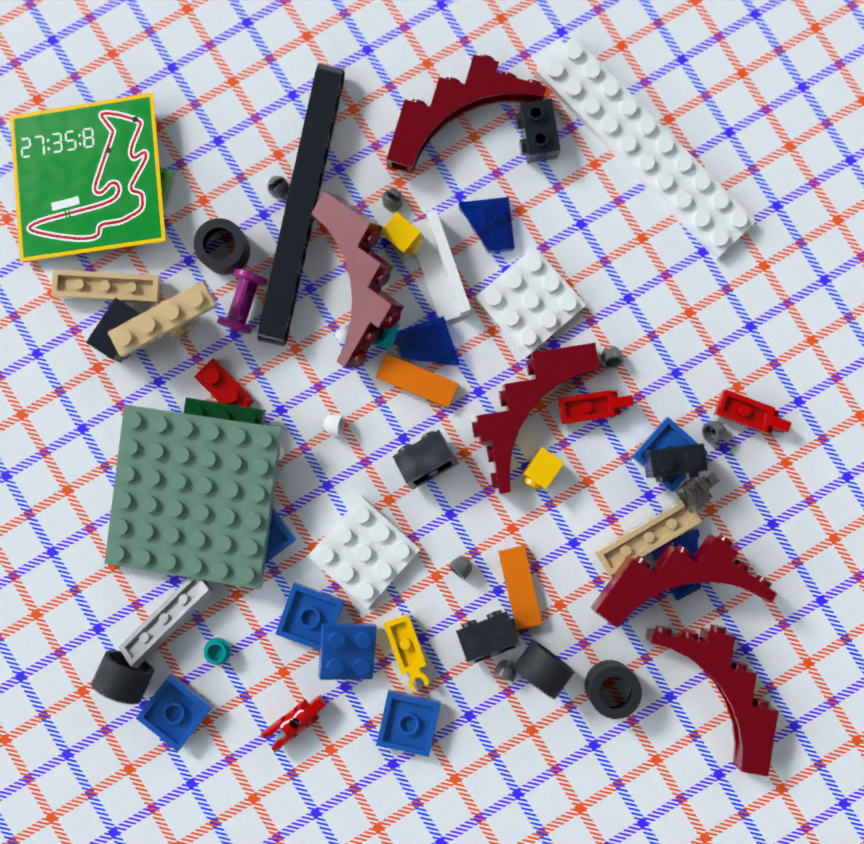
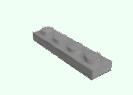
(165, 621)

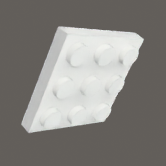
(530, 301)
(364, 552)

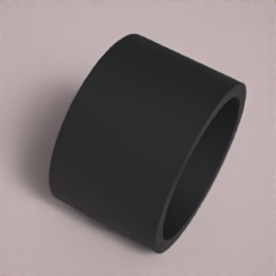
(235, 260)
(543, 669)
(598, 675)
(120, 681)

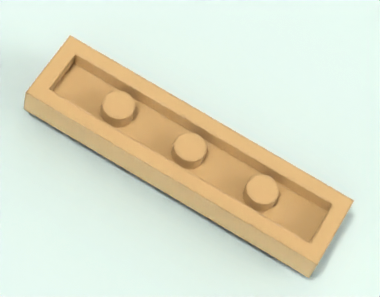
(106, 286)
(162, 319)
(647, 536)

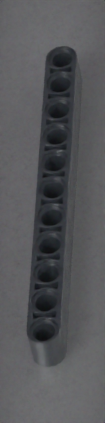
(300, 203)

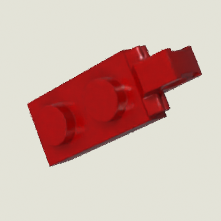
(222, 385)
(592, 406)
(750, 413)

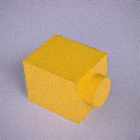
(403, 235)
(542, 469)

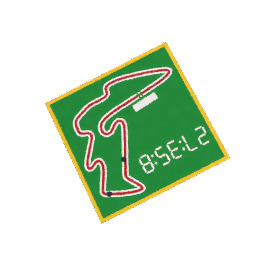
(87, 177)

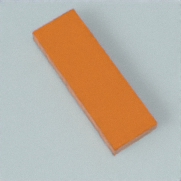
(416, 380)
(520, 587)

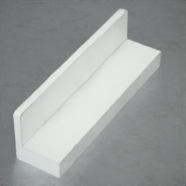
(440, 269)

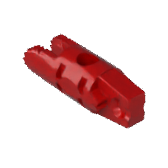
(307, 715)

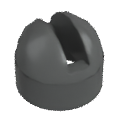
(280, 190)
(390, 204)
(611, 357)
(708, 433)
(461, 567)
(506, 673)

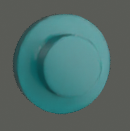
(217, 651)

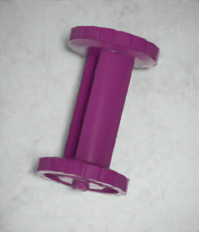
(242, 301)

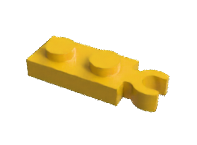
(406, 648)

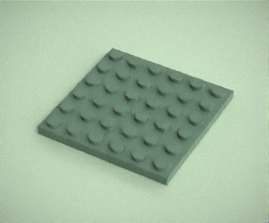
(193, 496)

